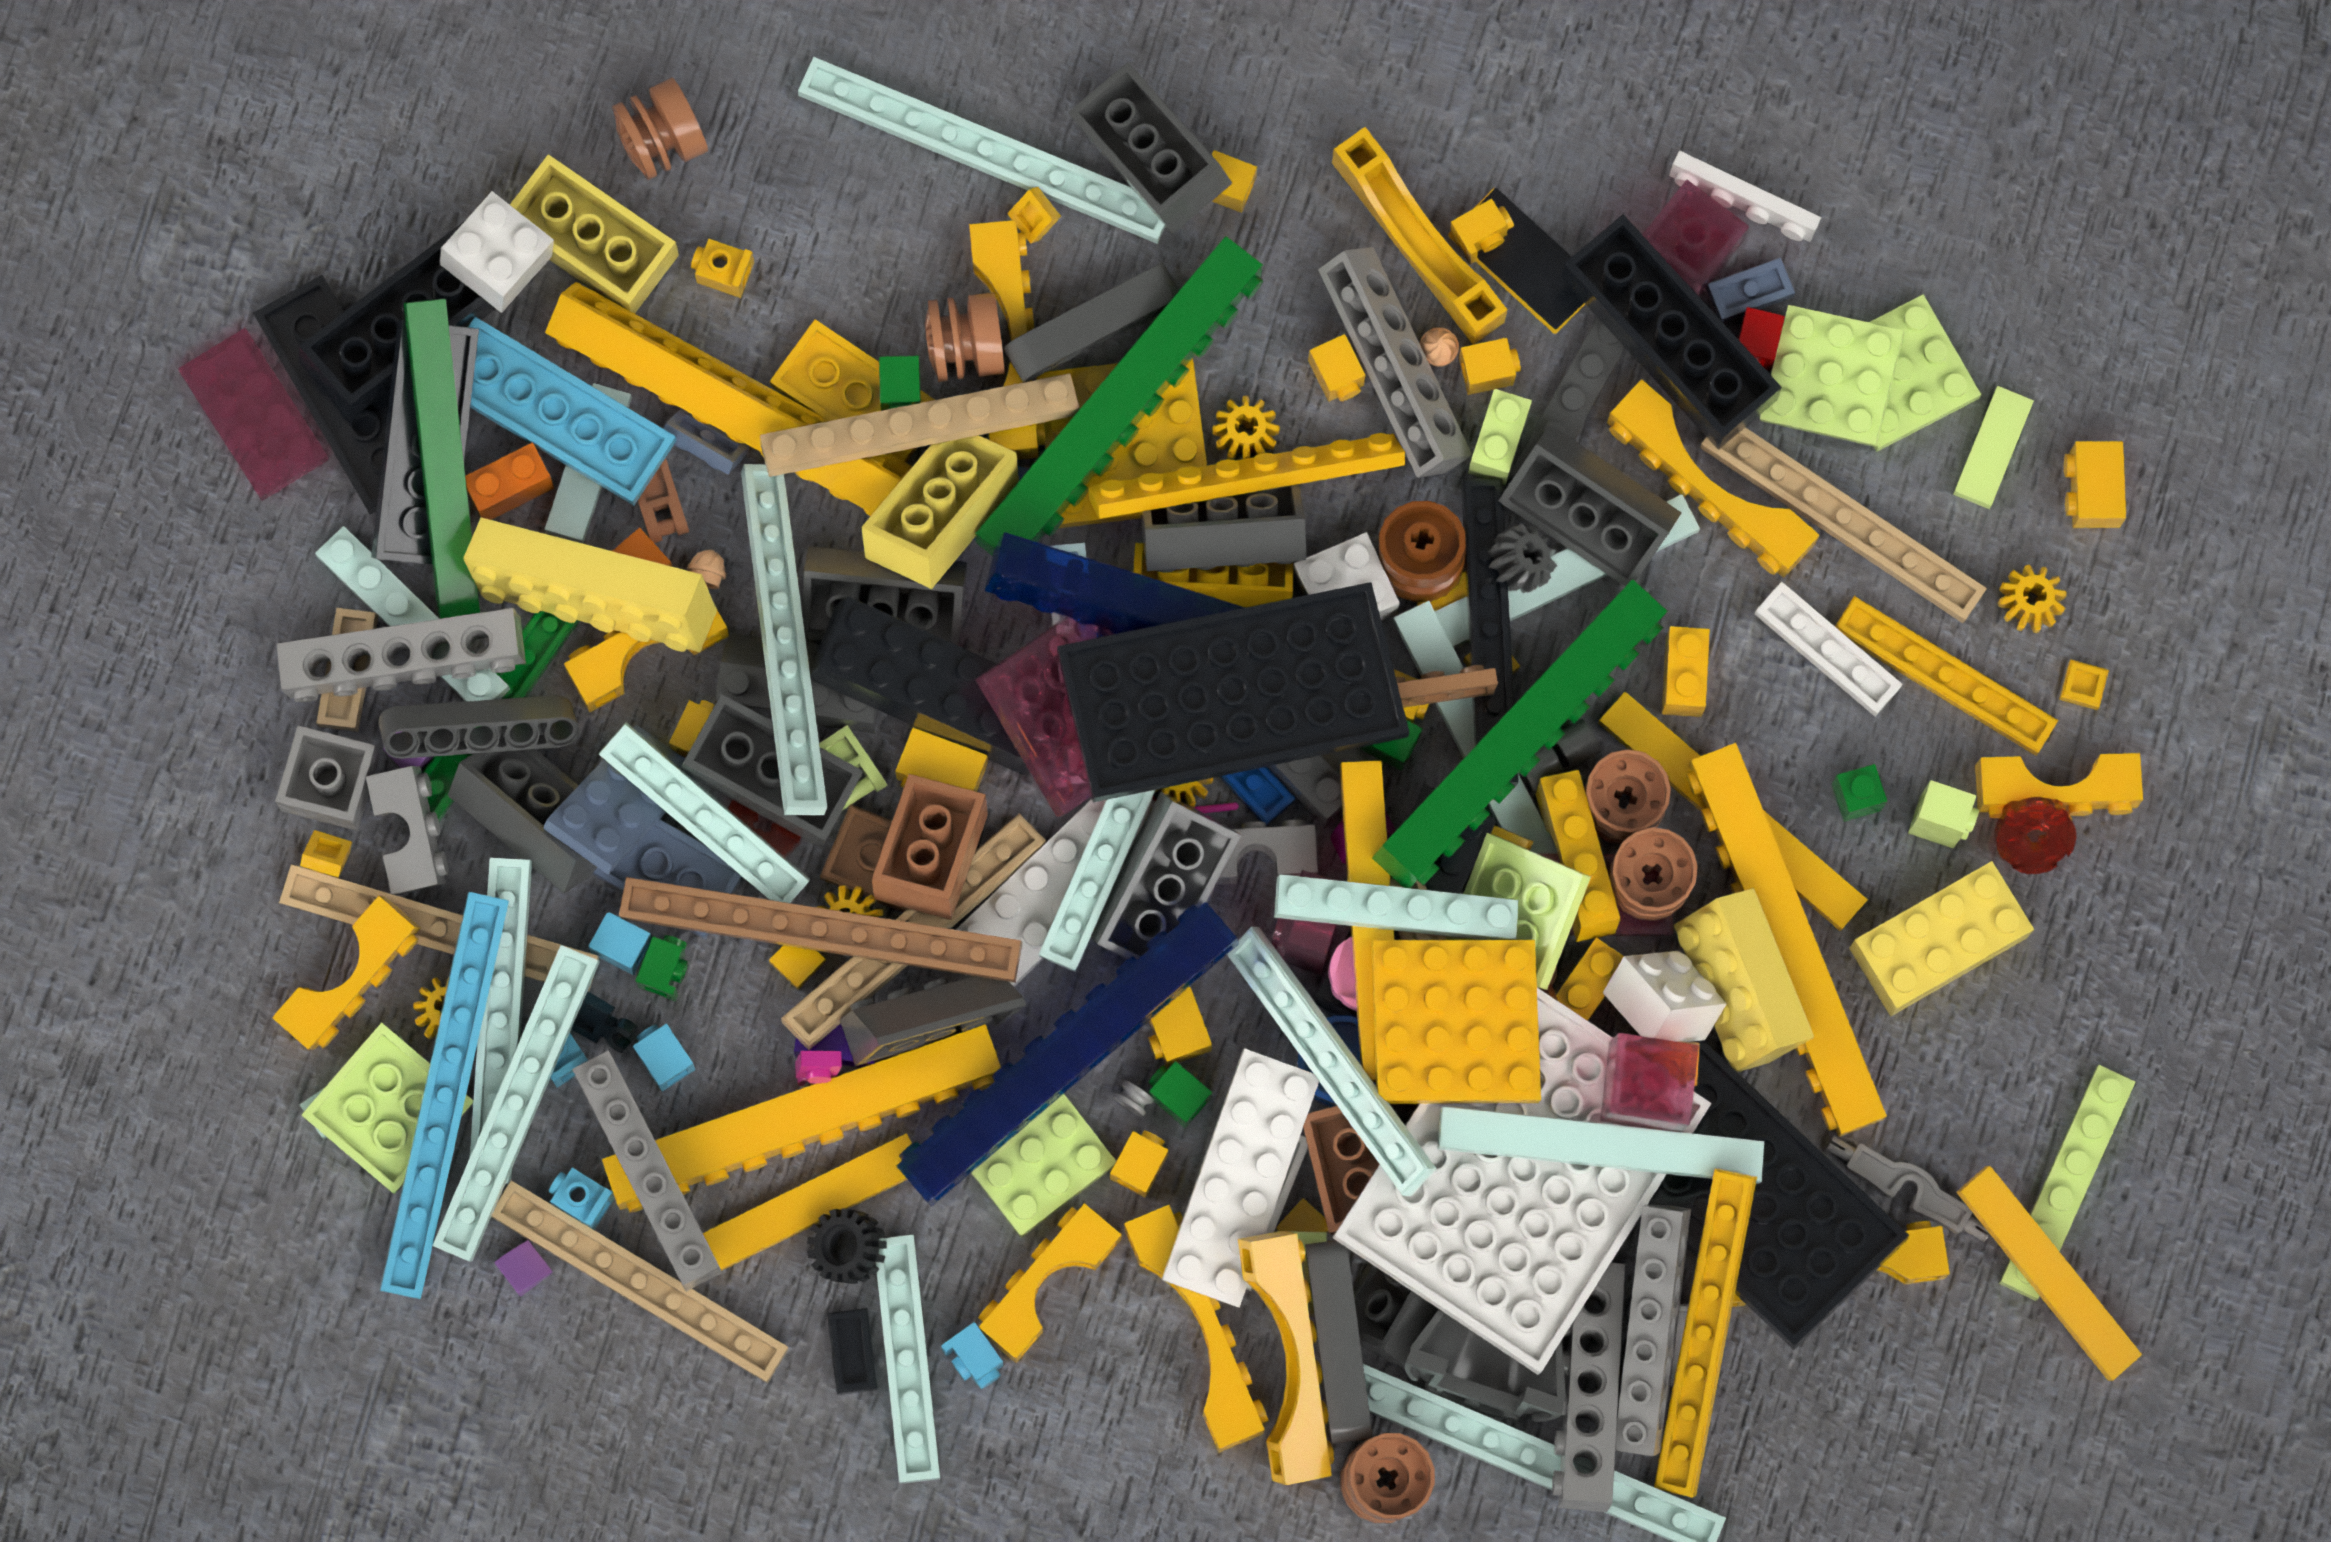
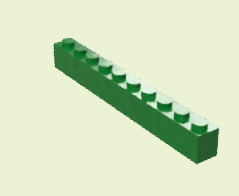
(1125, 397)
(1519, 735)

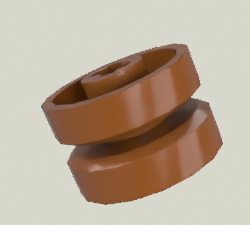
(1422, 550)

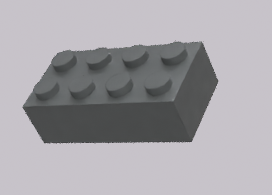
(1150, 147)
(1226, 531)
(740, 761)

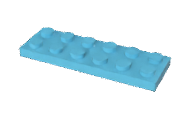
(565, 416)

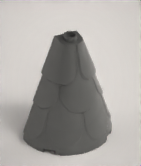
(1481, 1376)

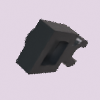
(596, 1021)

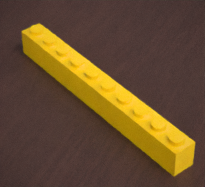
(707, 388)
(1756, 863)
(819, 1113)

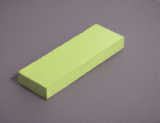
(1993, 447)

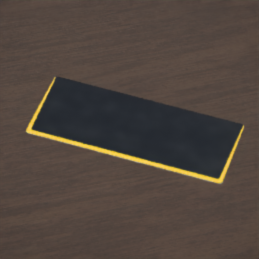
(1530, 267)

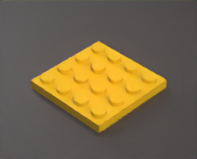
(1162, 444)
(1456, 1021)

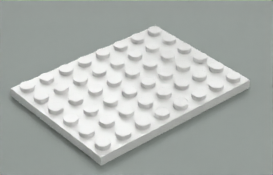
(1511, 1238)

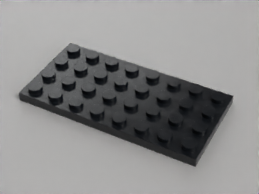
(1232, 692)
(1808, 1224)

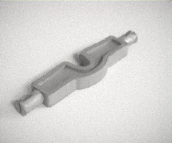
(1889, 1177)

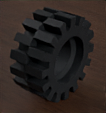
(867, 1246)

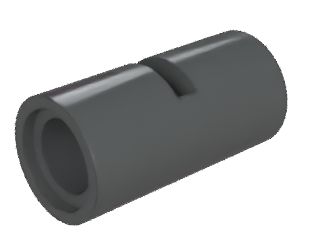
(1571, 750)

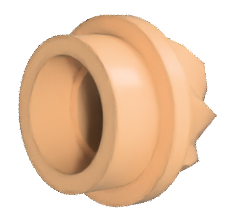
(1439, 346)
(710, 566)

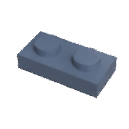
(1750, 288)
(706, 442)

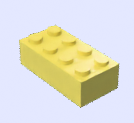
(596, 235)
(939, 507)
(1941, 938)
(1740, 957)

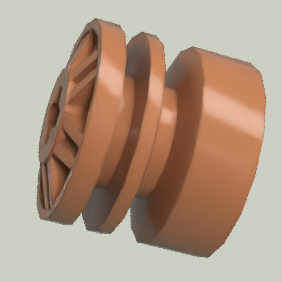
(659, 128)
(965, 337)
(1629, 774)
(1647, 851)
(1411, 1474)

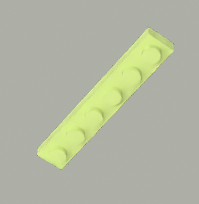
(2075, 1164)

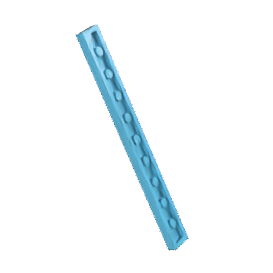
(444, 1095)

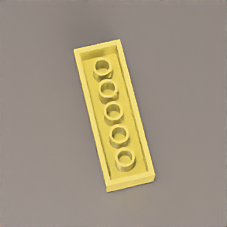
(590, 585)

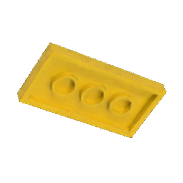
(832, 378)

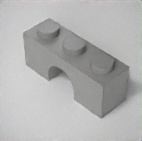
(1288, 846)
(419, 862)

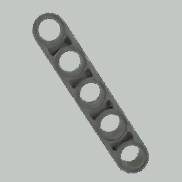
(1091, 323)
(497, 730)
(1338, 1341)

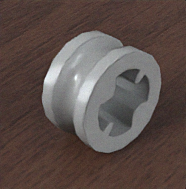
(1133, 1098)

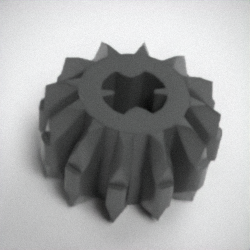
(1522, 558)

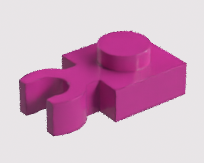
(817, 1066)

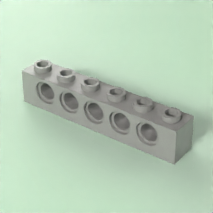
(1395, 362)
(301, 657)
(647, 1171)
(1652, 1329)
(1594, 1489)

